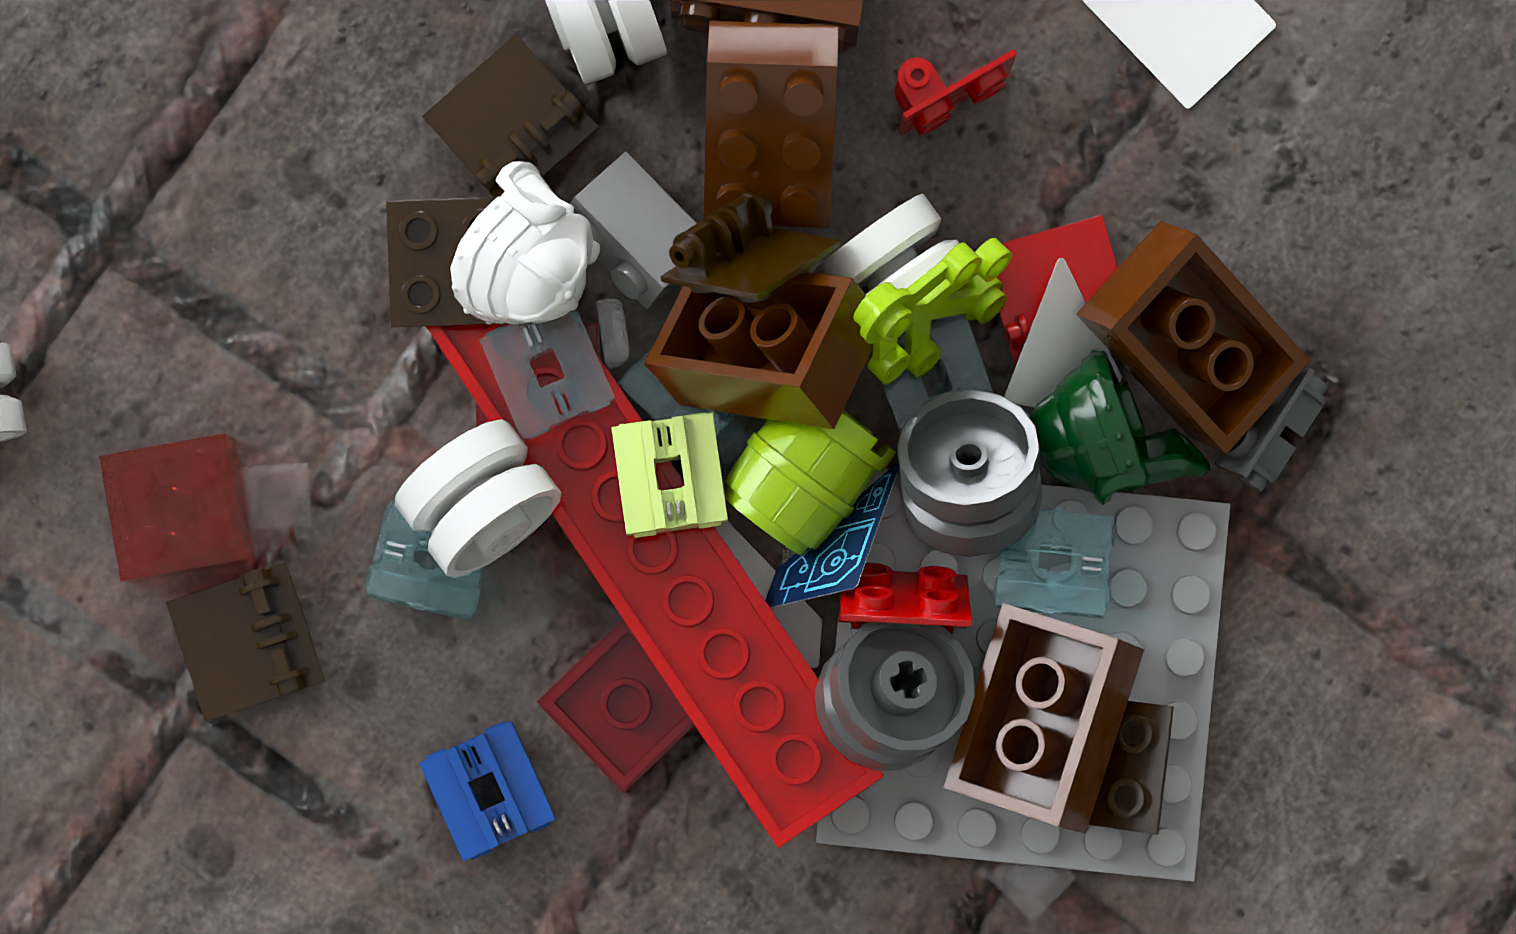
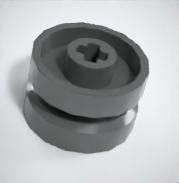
(970, 473)
(894, 694)

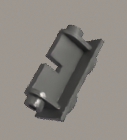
(1261, 450)

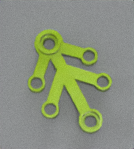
(957, 285)

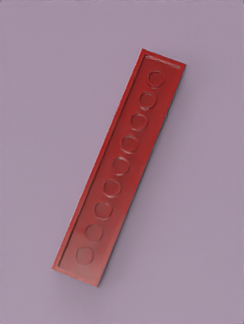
(686, 609)

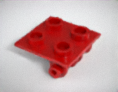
(929, 103)
(1025, 279)
(922, 597)

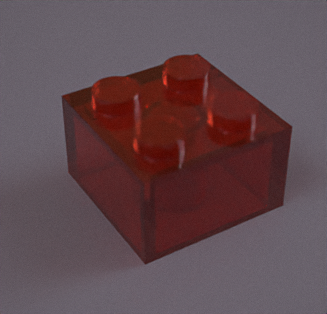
(177, 508)

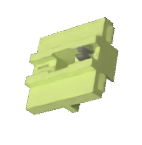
(655, 511)

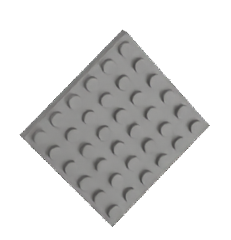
(1162, 599)

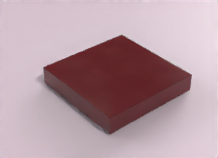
(618, 708)

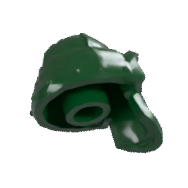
(1094, 435)

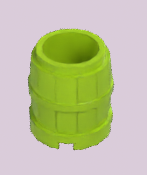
(804, 478)

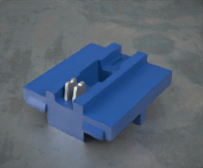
(470, 825)

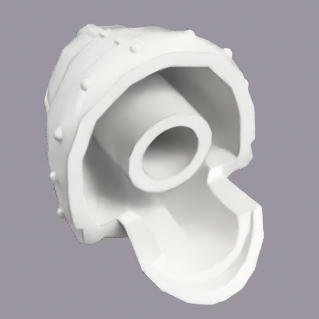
(523, 253)

